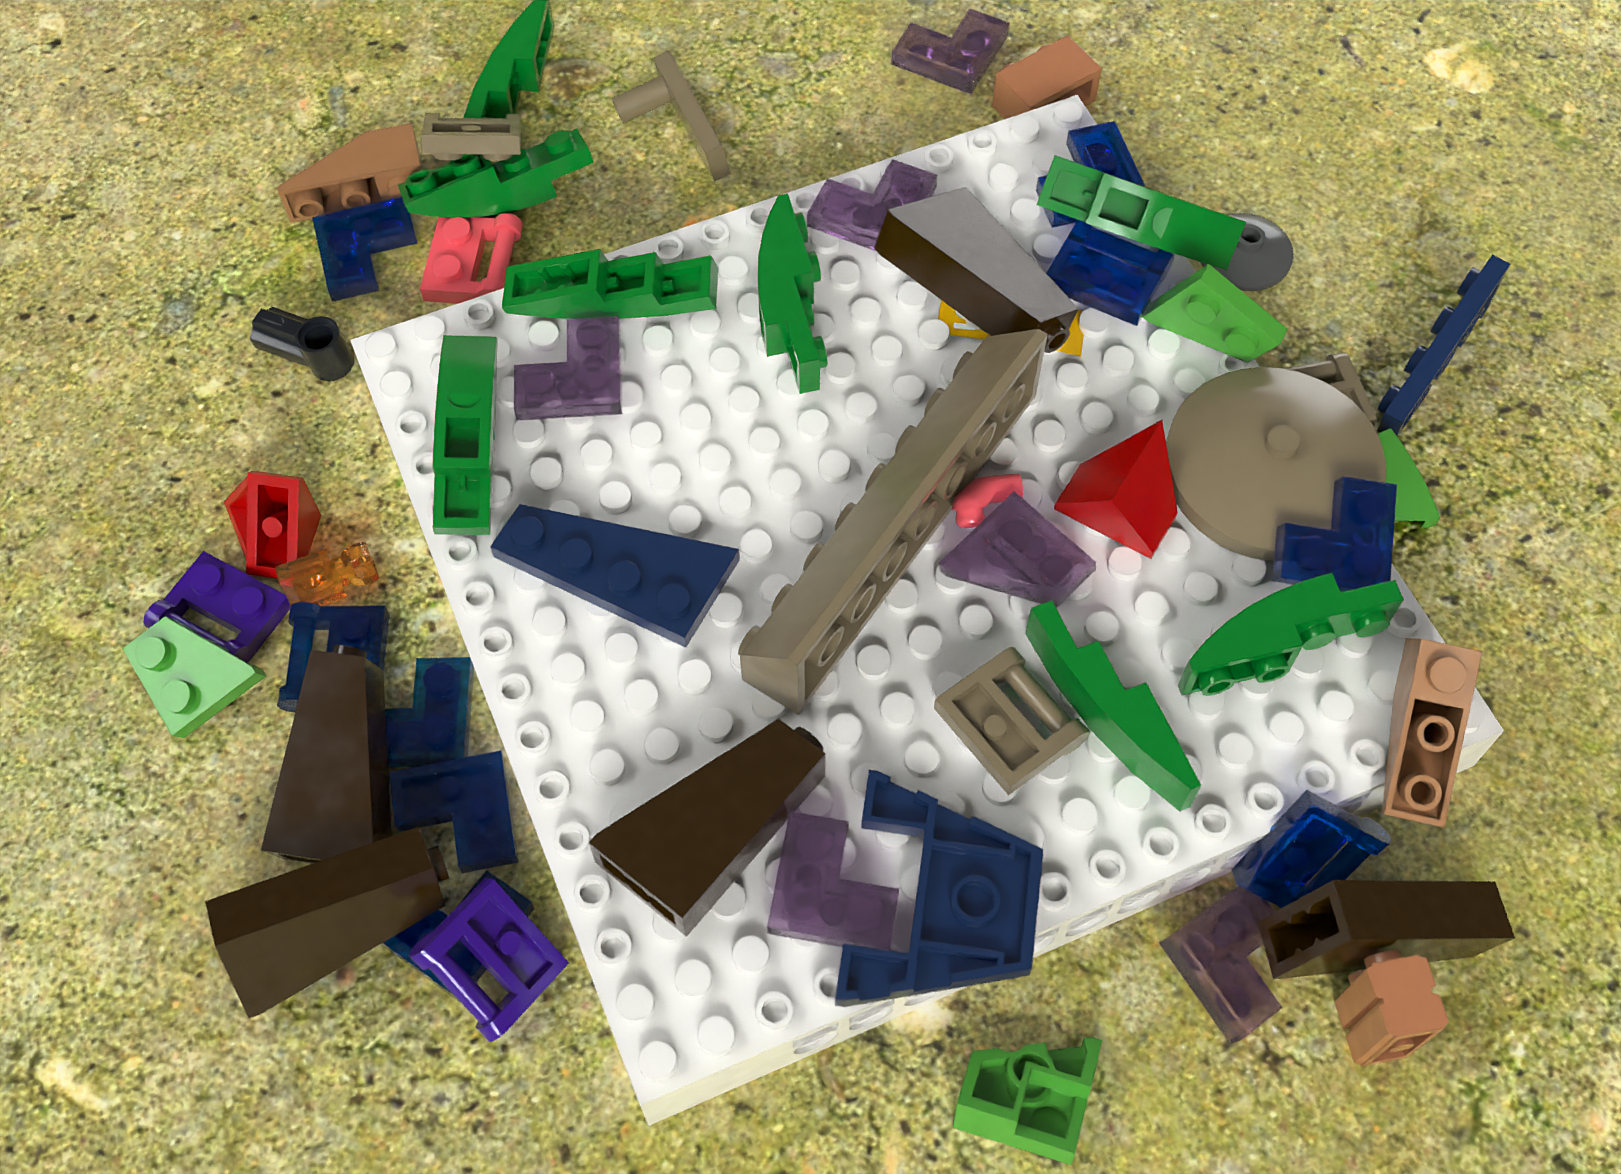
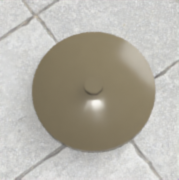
(1265, 454)

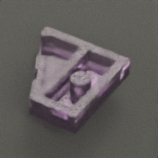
(1019, 555)

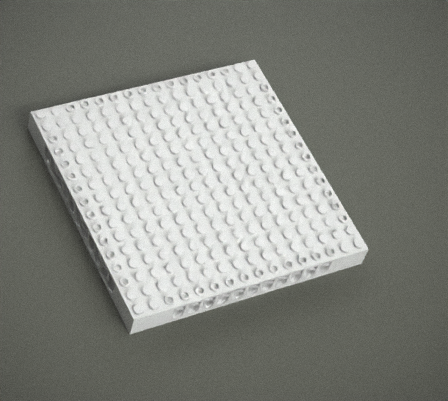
(739, 459)

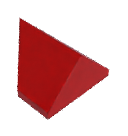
(1125, 492)
(272, 520)

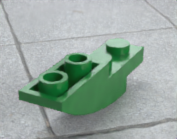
(481, 189)
(1140, 213)
(787, 293)
(464, 435)
(1272, 631)

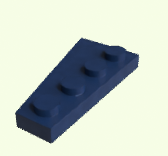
(1452, 331)
(629, 571)

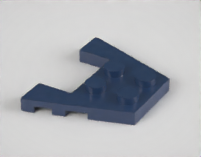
(970, 905)

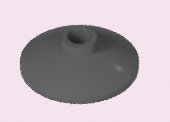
(1260, 256)

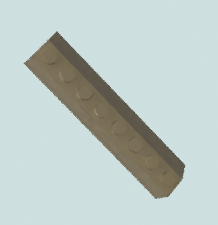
(892, 521)

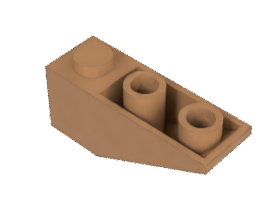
(354, 175)
(1428, 728)

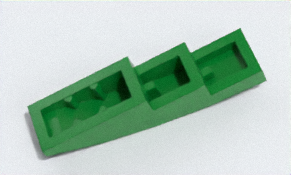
(514, 64)
(624, 287)
(1121, 718)

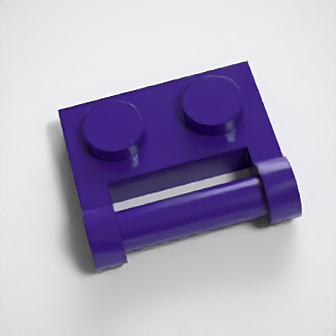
(227, 599)
(504, 944)

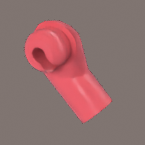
(981, 493)

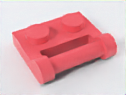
(457, 256)

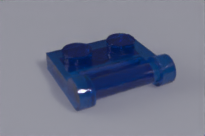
(1103, 280)
(347, 625)
(1302, 845)

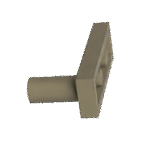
(673, 88)

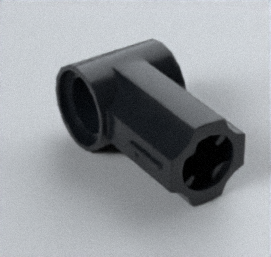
(305, 341)

